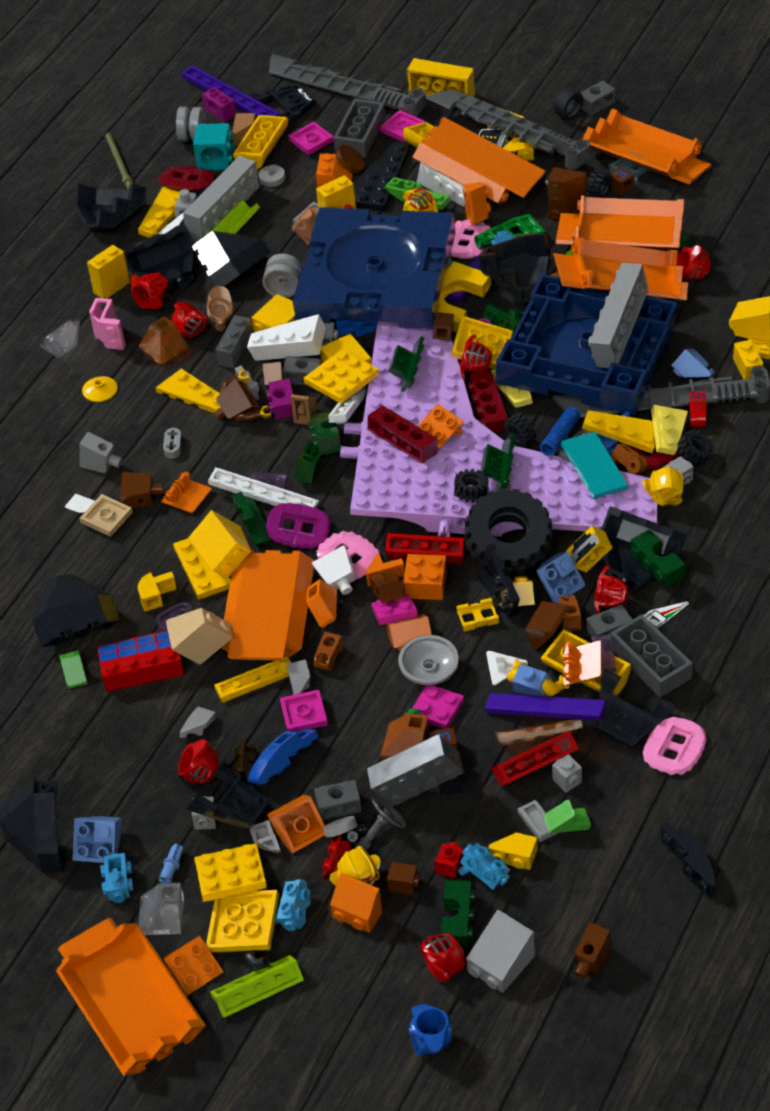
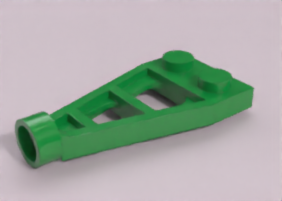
(525, 223)

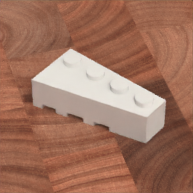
(440, 183)
(291, 339)

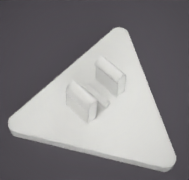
(500, 666)

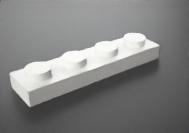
(343, 411)

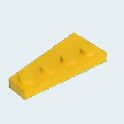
(160, 213)
(191, 390)
(627, 430)
(201, 576)

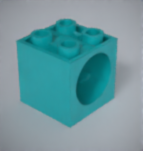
(213, 146)

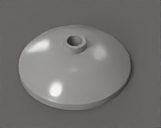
(428, 660)

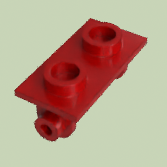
(337, 850)

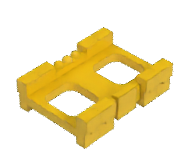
(476, 609)

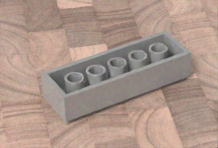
(234, 184)
(618, 315)

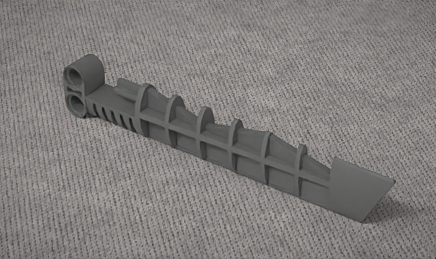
(329, 80)
(539, 137)
(716, 390)

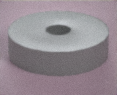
(271, 175)
(340, 826)

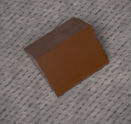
(545, 622)

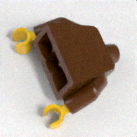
(238, 402)

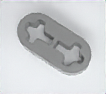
(169, 442)

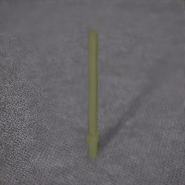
(127, 180)

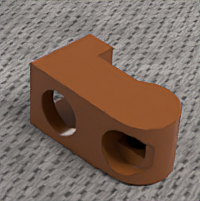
(628, 457)
(572, 618)
(328, 651)

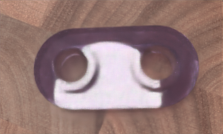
(176, 610)

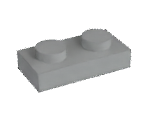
(252, 386)

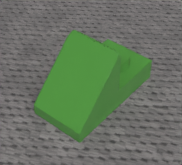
(73, 669)
(566, 819)

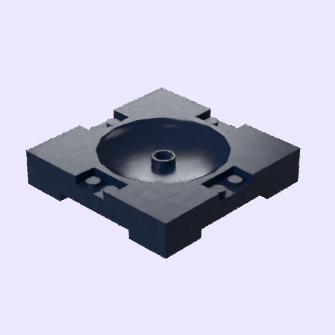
(375, 266)
(554, 355)

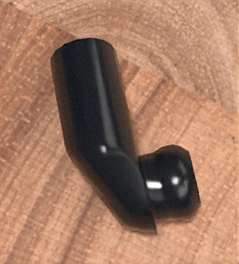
(355, 833)
(254, 963)

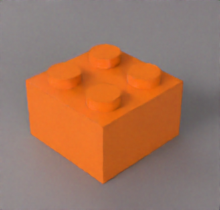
(425, 576)

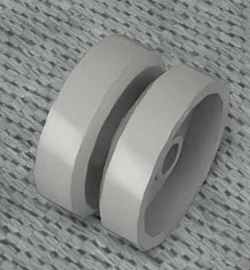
(187, 121)
(282, 275)

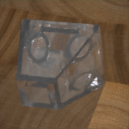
(62, 339)
(162, 910)

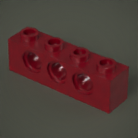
(488, 401)
(402, 434)

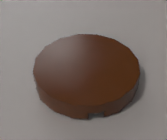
(350, 159)

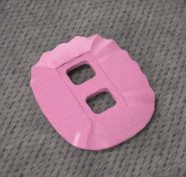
(471, 250)
(356, 545)
(688, 752)

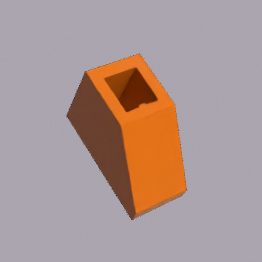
(322, 602)

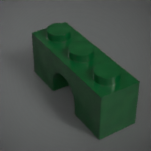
(324, 434)
(664, 568)
(458, 898)

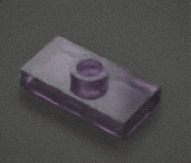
(274, 479)

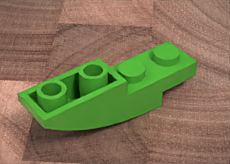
(398, 187)

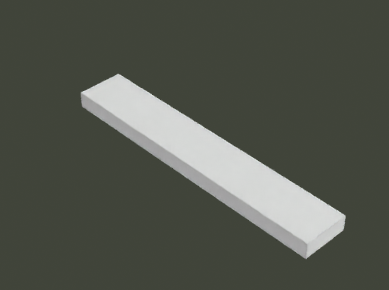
(257, 490)

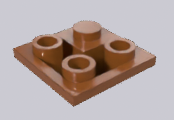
(405, 733)

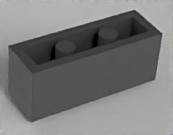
(233, 341)

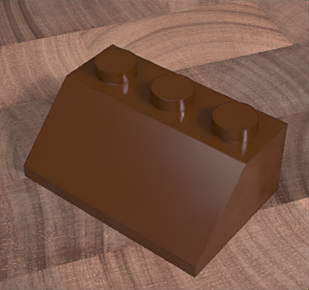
(564, 191)

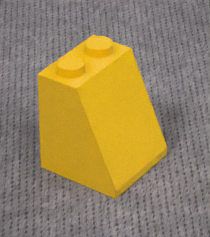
(752, 319)
(220, 543)

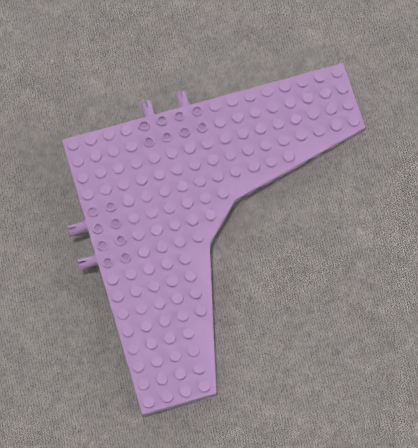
(423, 493)

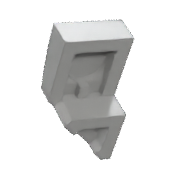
(299, 676)
(198, 720)
(264, 837)

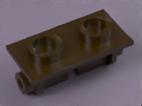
(244, 754)

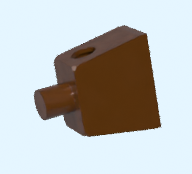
(138, 489)
(592, 950)

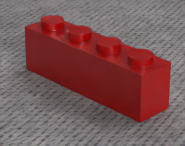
(402, 544)
(534, 758)

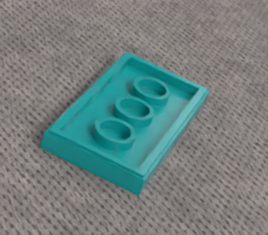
(594, 465)

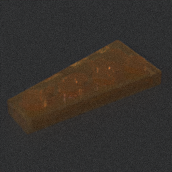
(545, 730)

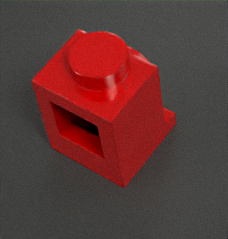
(449, 860)

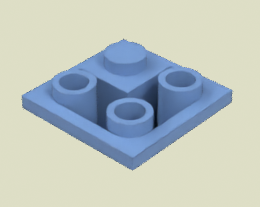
(560, 576)
(96, 838)

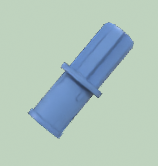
(171, 864)

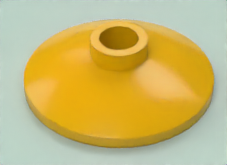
(99, 389)

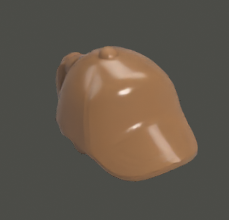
(219, 306)

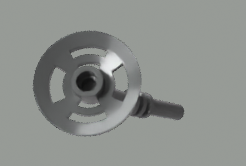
(385, 816)

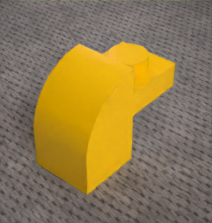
(152, 588)

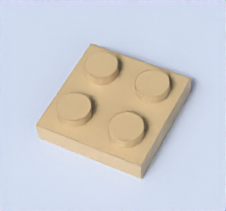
(106, 515)

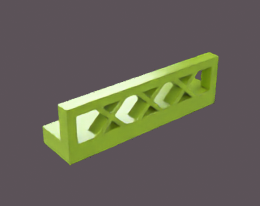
(236, 218)
(257, 986)

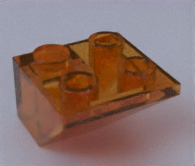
(162, 341)

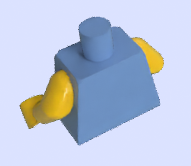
(533, 681)

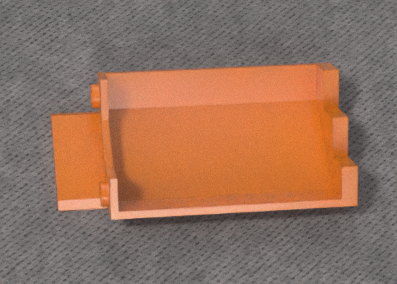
(662, 150)
(474, 160)
(624, 222)
(596, 265)
(268, 605)
(127, 994)

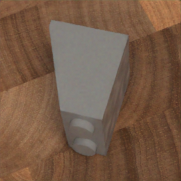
(501, 952)

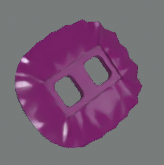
(299, 514)

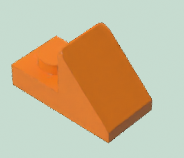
(377, 565)

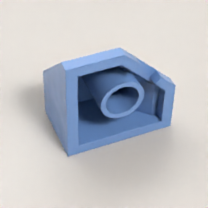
(692, 364)

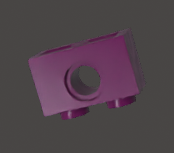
(219, 104)
(280, 394)

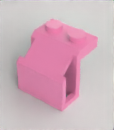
(105, 324)

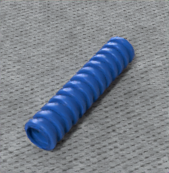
(559, 431)

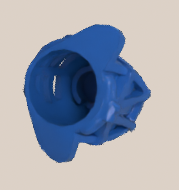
(428, 1031)

